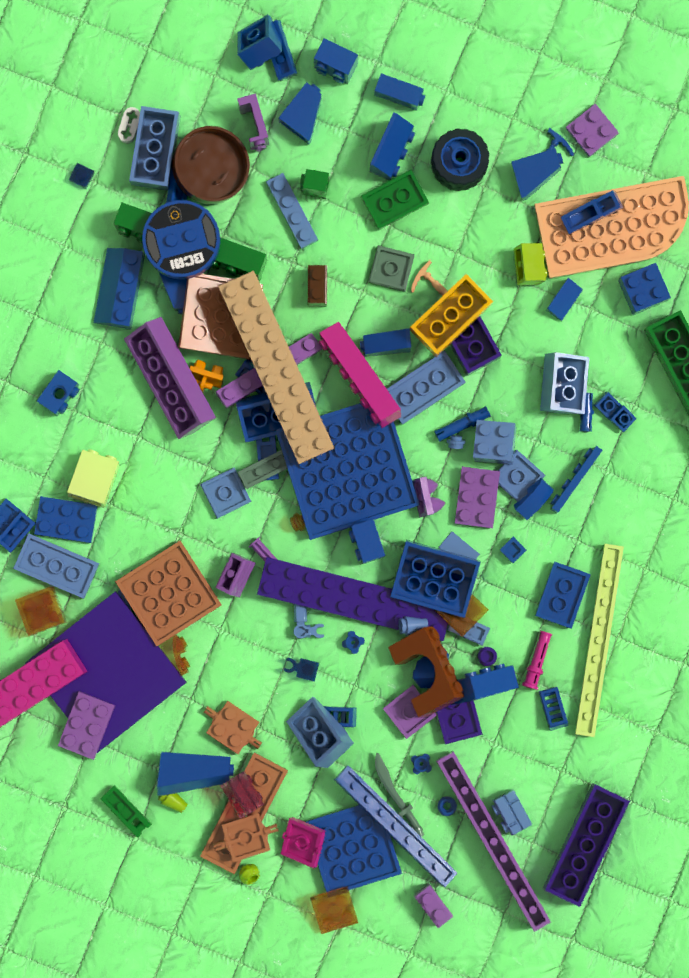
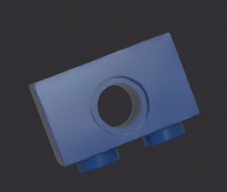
(48, 398)

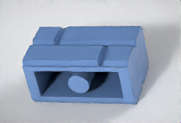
(512, 812)

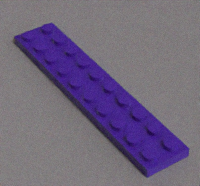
(341, 596)

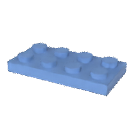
(425, 386)
(56, 566)

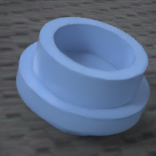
(456, 442)

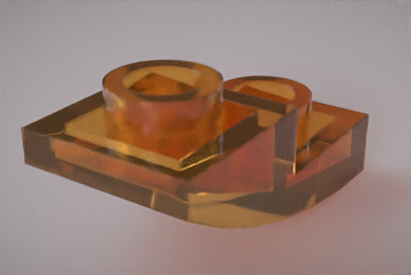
(179, 648)

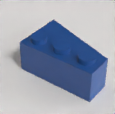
(487, 683)

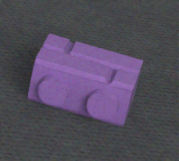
(235, 575)
(433, 905)

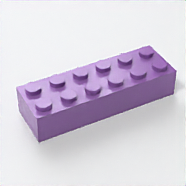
(169, 377)

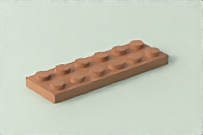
(266, 780)

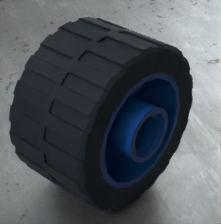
(464, 145)

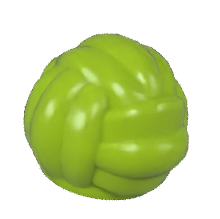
(249, 874)

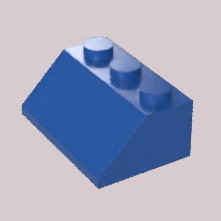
(392, 147)

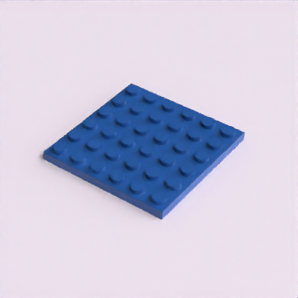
(355, 480)

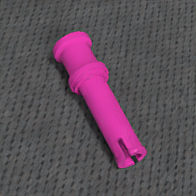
(535, 669)

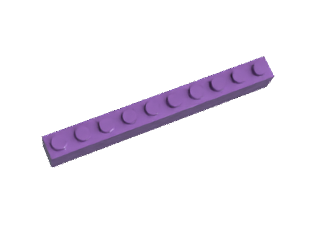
(493, 841)

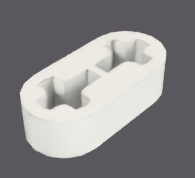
(125, 124)

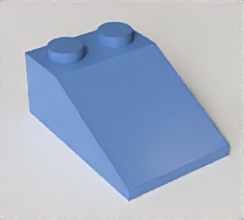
(319, 733)

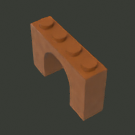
(445, 687)

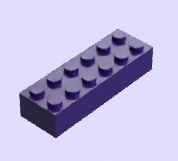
(586, 845)

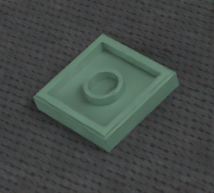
(391, 268)

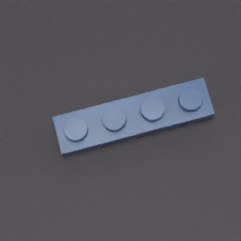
(292, 211)

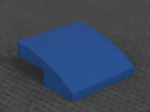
(13, 525)

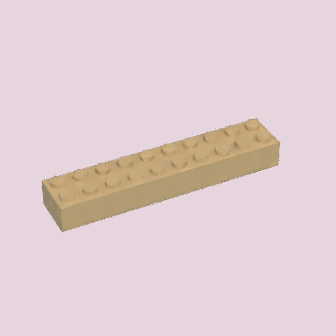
(276, 367)

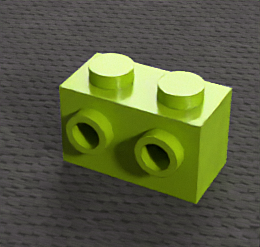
(530, 264)

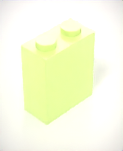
(93, 478)

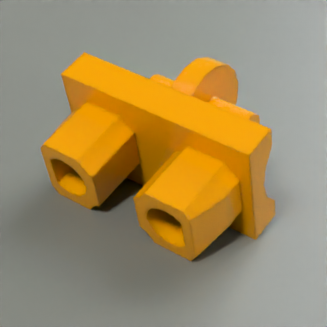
(206, 378)

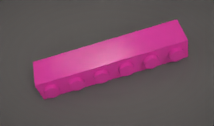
(360, 375)

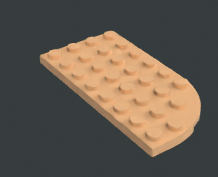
(641, 230)

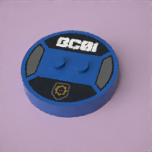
(181, 239)

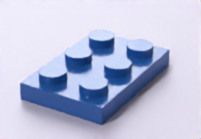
(66, 519)
(562, 595)

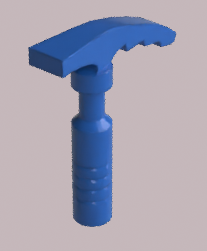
(558, 139)

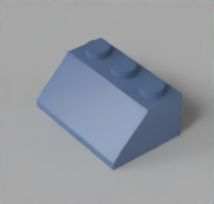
(564, 383)

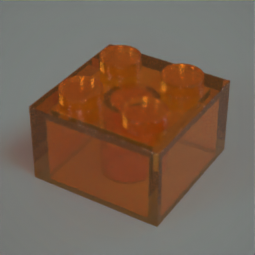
(41, 611)

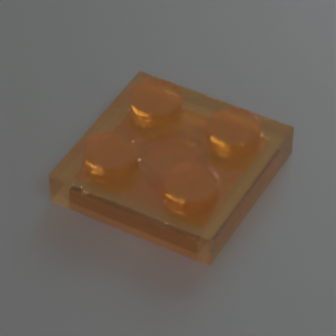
(334, 910)

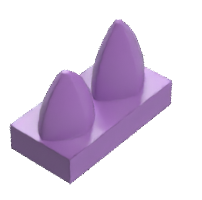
(428, 504)

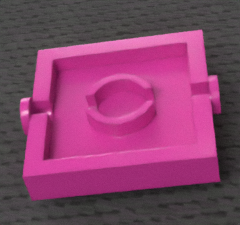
(302, 842)

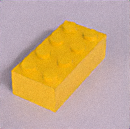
(451, 315)

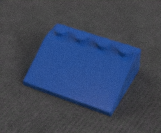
(435, 578)

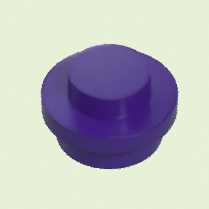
(487, 656)

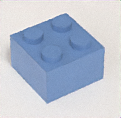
(494, 442)

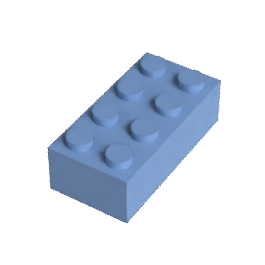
(154, 148)

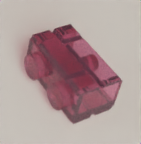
(242, 794)

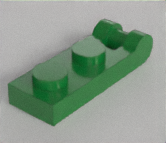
(125, 810)

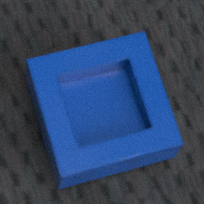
(512, 550)

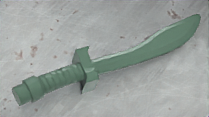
(385, 778)

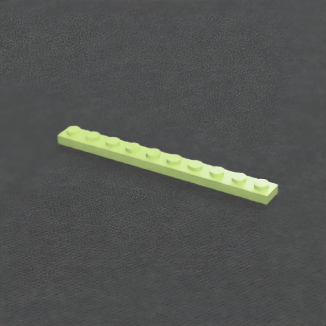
(599, 640)

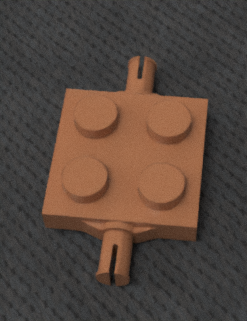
(232, 727)
(245, 837)

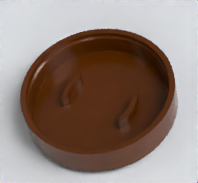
(210, 165)

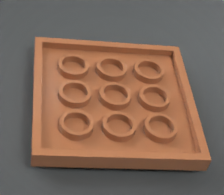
(207, 320)
(168, 593)

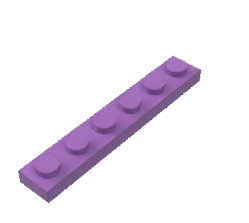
(251, 382)

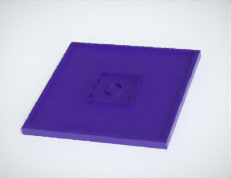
(120, 665)

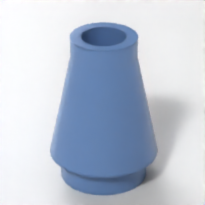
(409, 625)

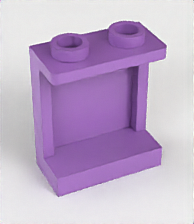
(250, 104)

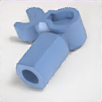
(302, 630)

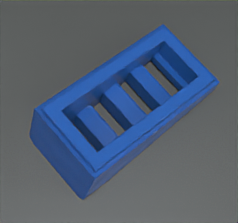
(352, 715)
(553, 726)

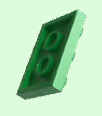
(395, 199)

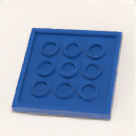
(354, 850)

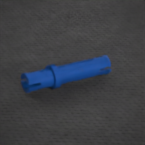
(463, 423)

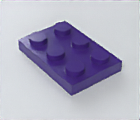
(459, 722)

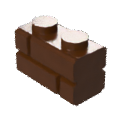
(317, 285)

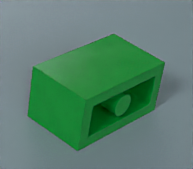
(314, 183)

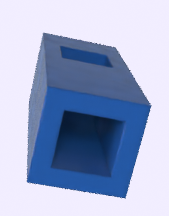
(399, 92)

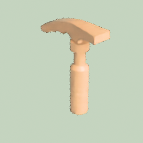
(435, 283)

